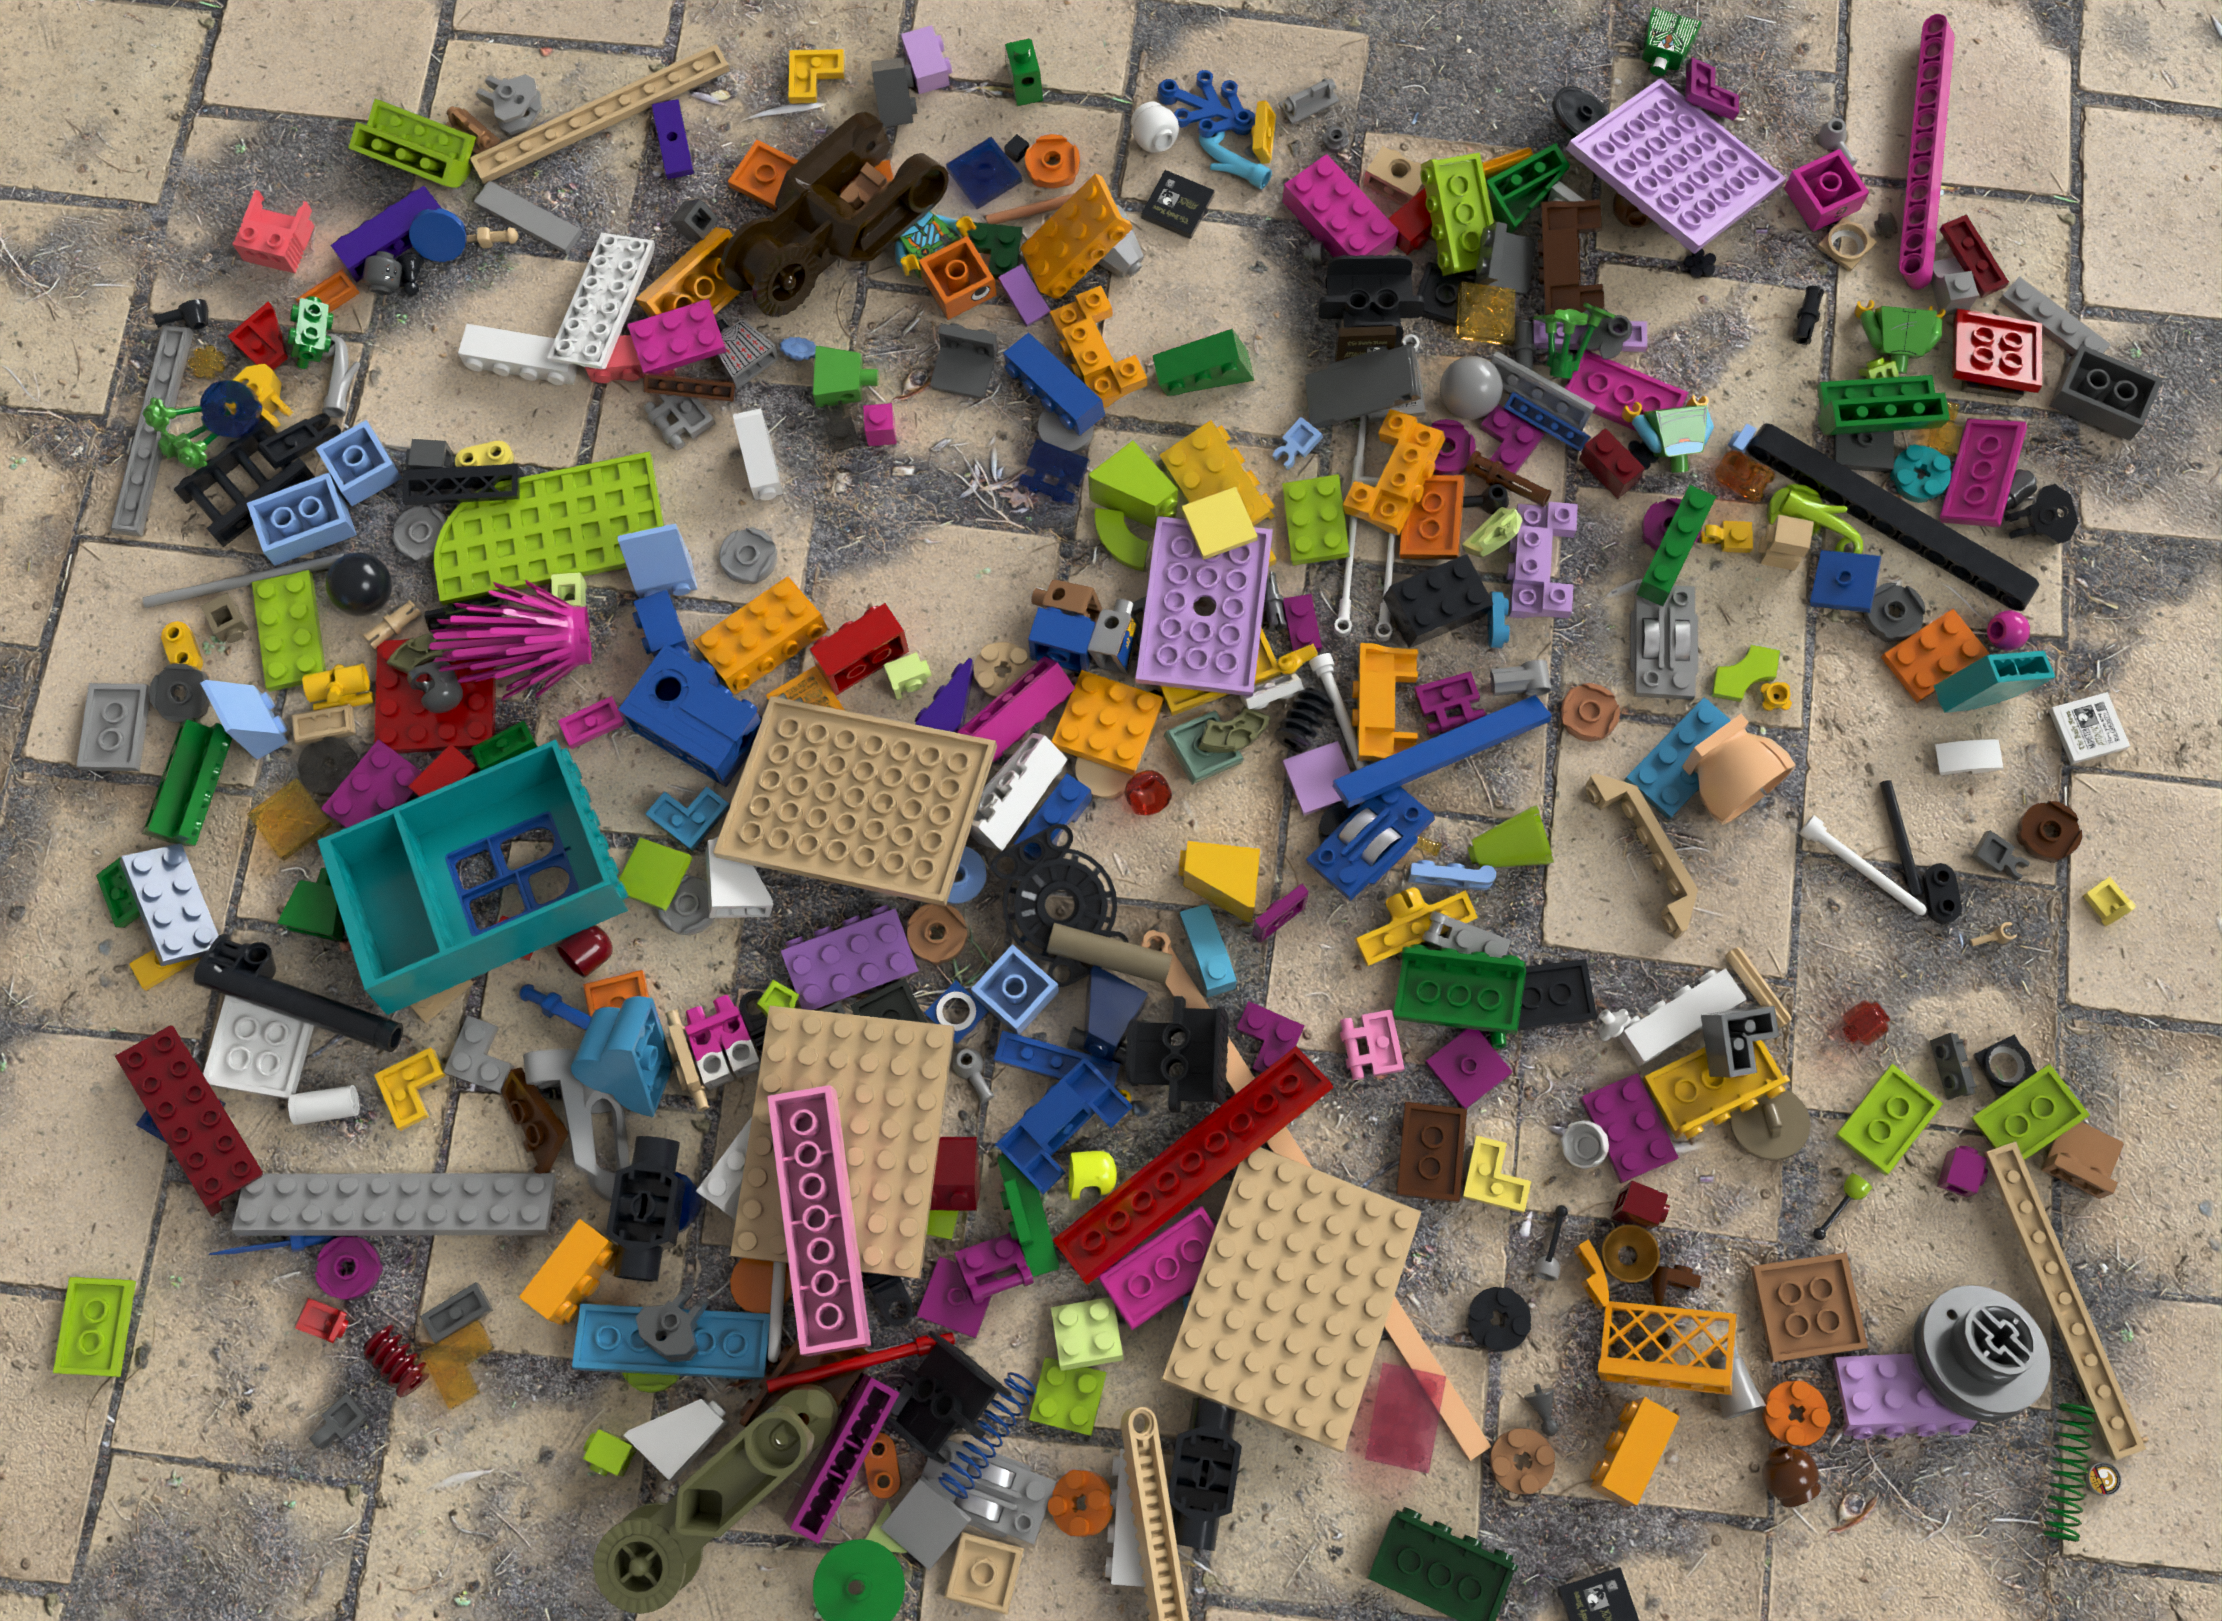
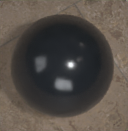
(358, 584)

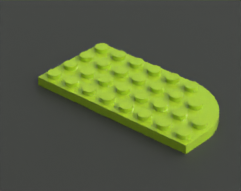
(557, 526)

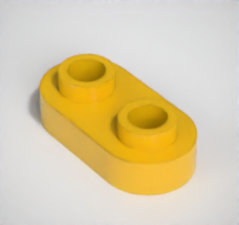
(182, 645)

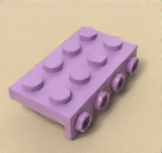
(1890, 1399)

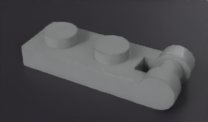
(1464, 937)

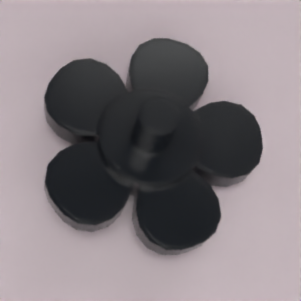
(1700, 264)
(1642, 453)

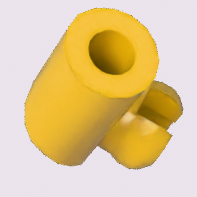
(1293, 661)

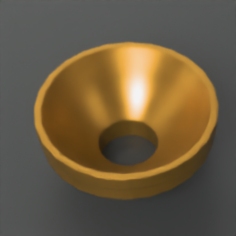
(1645, 1249)

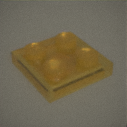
(1486, 313)
(290, 819)

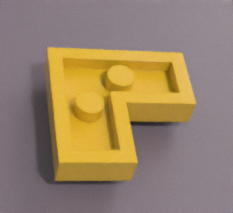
(807, 67)
(401, 1086)

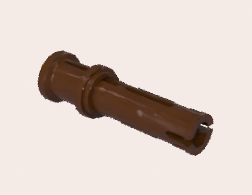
(1496, 470)

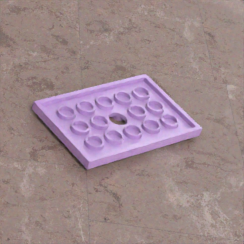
(1193, 649)

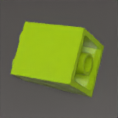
(1133, 485)

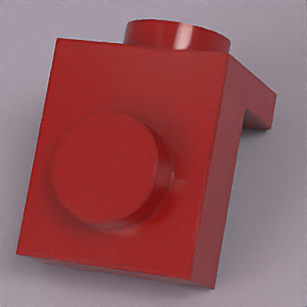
(321, 1320)

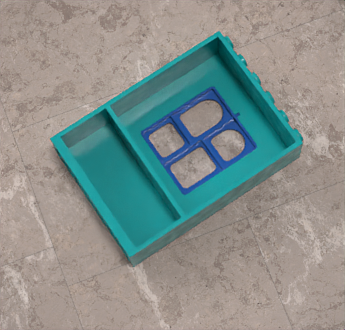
(403, 889)

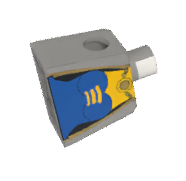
(1114, 638)

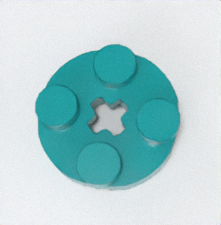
(1925, 458)

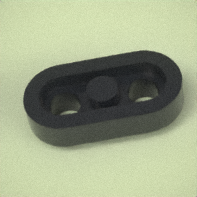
(1942, 892)

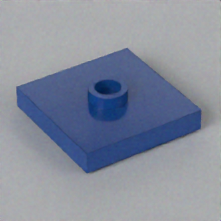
(1845, 581)

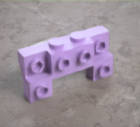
(1531, 565)

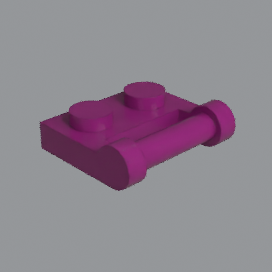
(989, 1259)

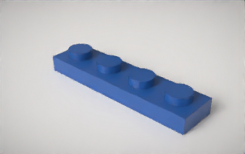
(1047, 1058)

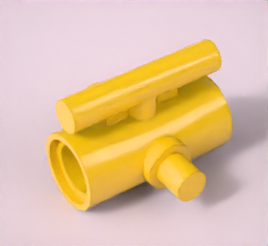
(338, 687)

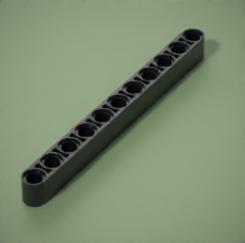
(1894, 517)

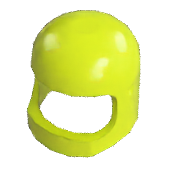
(1091, 1169)

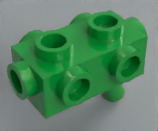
(309, 331)

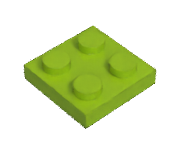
(1068, 1397)

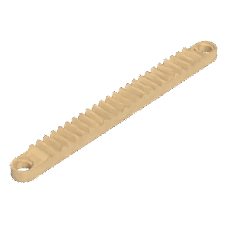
(1153, 1518)

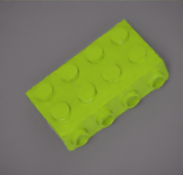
(1457, 209)

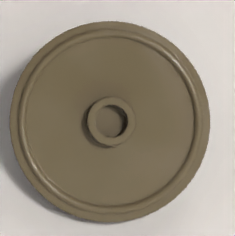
(1773, 1127)

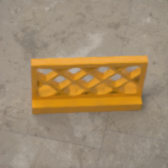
(1663, 1374)

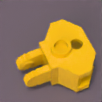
(267, 388)

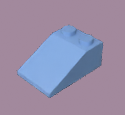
(658, 561)
(247, 716)

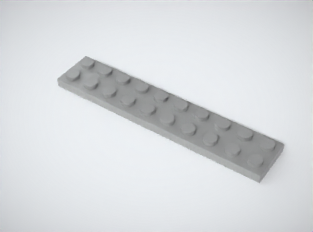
(396, 1204)

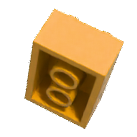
(570, 1273)
(1633, 1451)

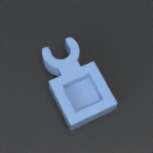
(1299, 440)

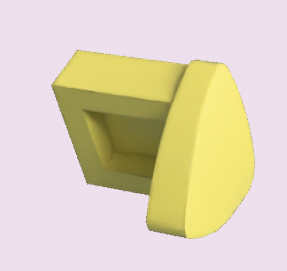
(2109, 901)

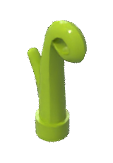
(1823, 516)

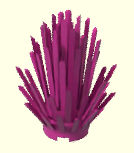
(550, 636)

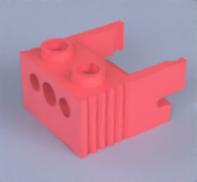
(273, 237)

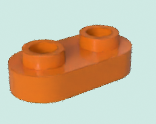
(882, 1465)

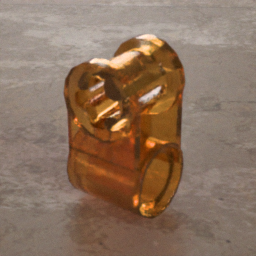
(1745, 476)

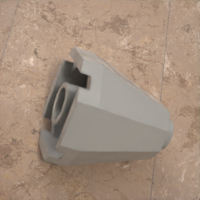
(1125, 256)

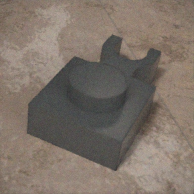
(1996, 854)

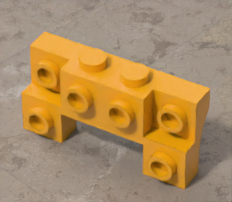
(1088, 351)
(1403, 476)
(1375, 696)

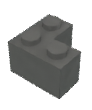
(892, 94)
(1731, 1037)

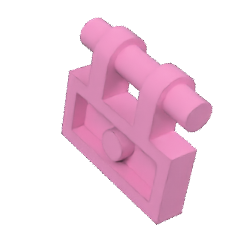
(1381, 1041)

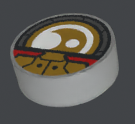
(2103, 1479)

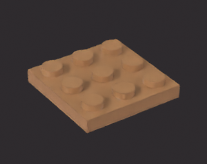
(1809, 1307)

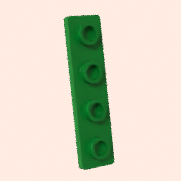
(1029, 1219)

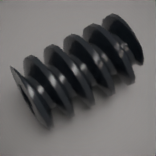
(1302, 718)

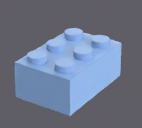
(301, 519)

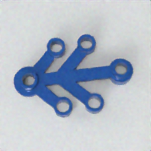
(1237, 118)

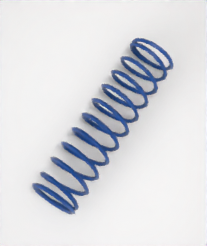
(985, 1426)

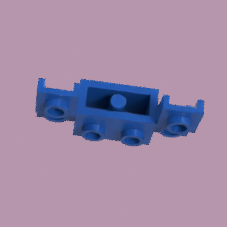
(1057, 1118)

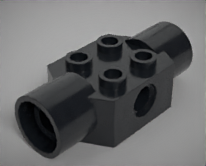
(646, 1208)
(1204, 1474)

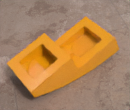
(1596, 1285)

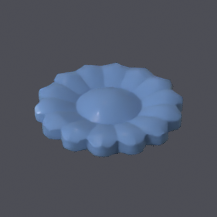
(798, 348)

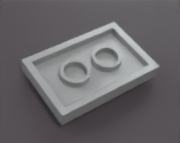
(114, 727)

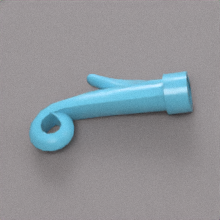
(1232, 163)

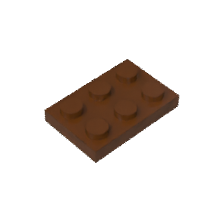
(1431, 1152)

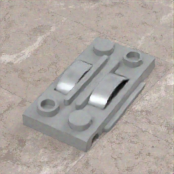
(1665, 645)
(1004, 1499)

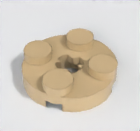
(994, 656)

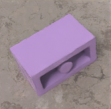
(926, 60)

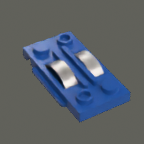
(1370, 841)

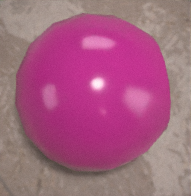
(2008, 630)

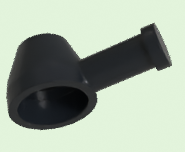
(193, 312)
(1487, 501)

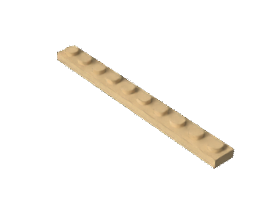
(599, 114)
(2064, 1301)

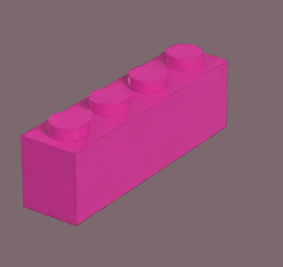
(1021, 705)

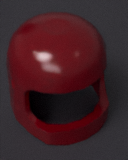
(585, 950)

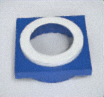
(977, 1011)

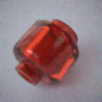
(1865, 1023)

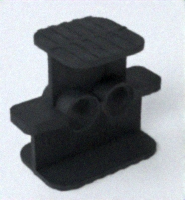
(1376, 286)
(1201, 1053)
(946, 1396)

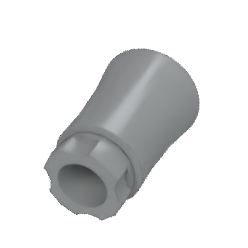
(1744, 1393)

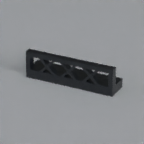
(459, 479)

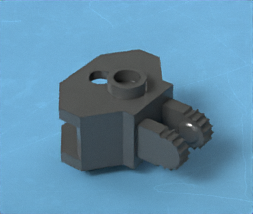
(674, 1324)

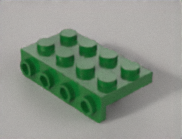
(1460, 989)

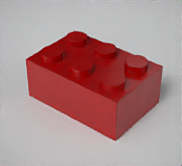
(859, 648)

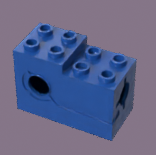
(692, 715)

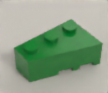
(1524, 186)
(1204, 364)

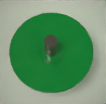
(859, 1583)

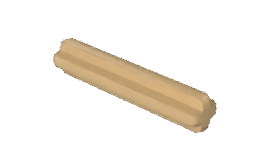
(1757, 984)

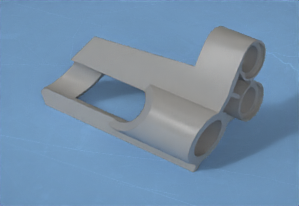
(553, 1069)

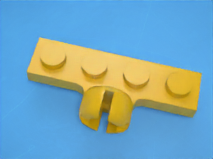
(1409, 922)

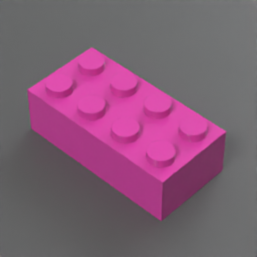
(1338, 211)

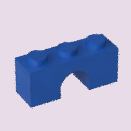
(1061, 807)

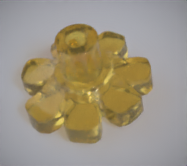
(206, 362)

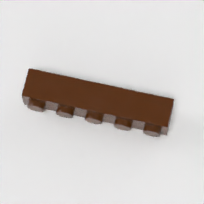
(688, 387)

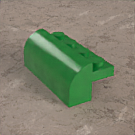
(1881, 405)
(188, 783)

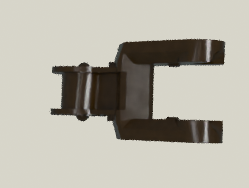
(816, 227)

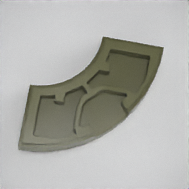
(417, 653)
(1235, 733)

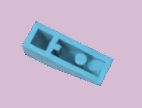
(1208, 950)

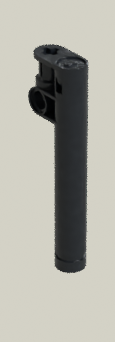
(248, 975)

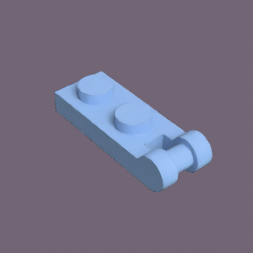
(1451, 876)

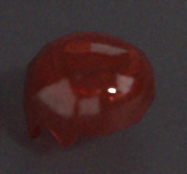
(1147, 792)

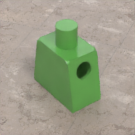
(840, 376)

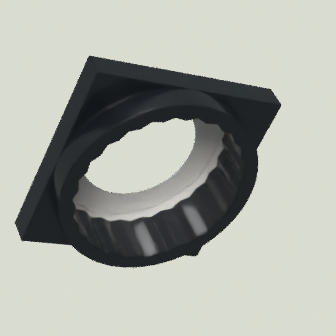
(2014, 1048)

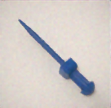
(553, 1005)
(297, 1244)

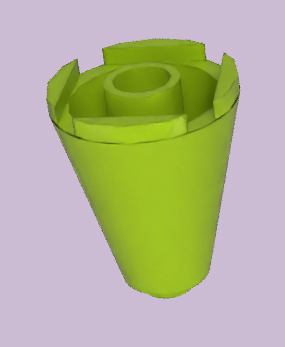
(1513, 843)

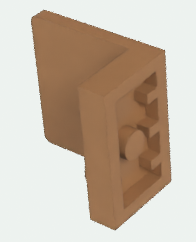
(2084, 1159)

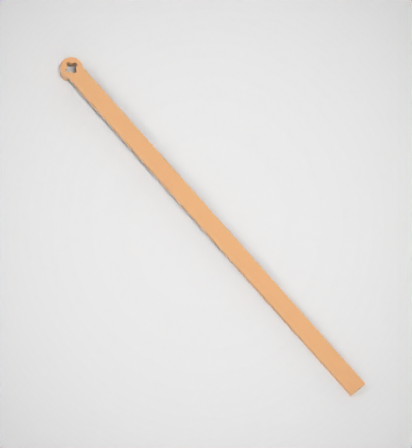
(1398, 1323)

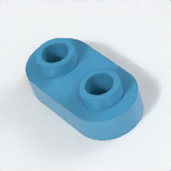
(1497, 630)

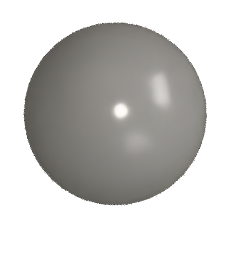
(1471, 387)

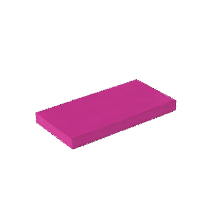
(1615, 385)
(1983, 472)
(1159, 1269)

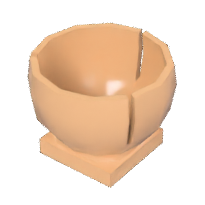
(1735, 768)

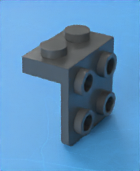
(1505, 259)
(964, 361)

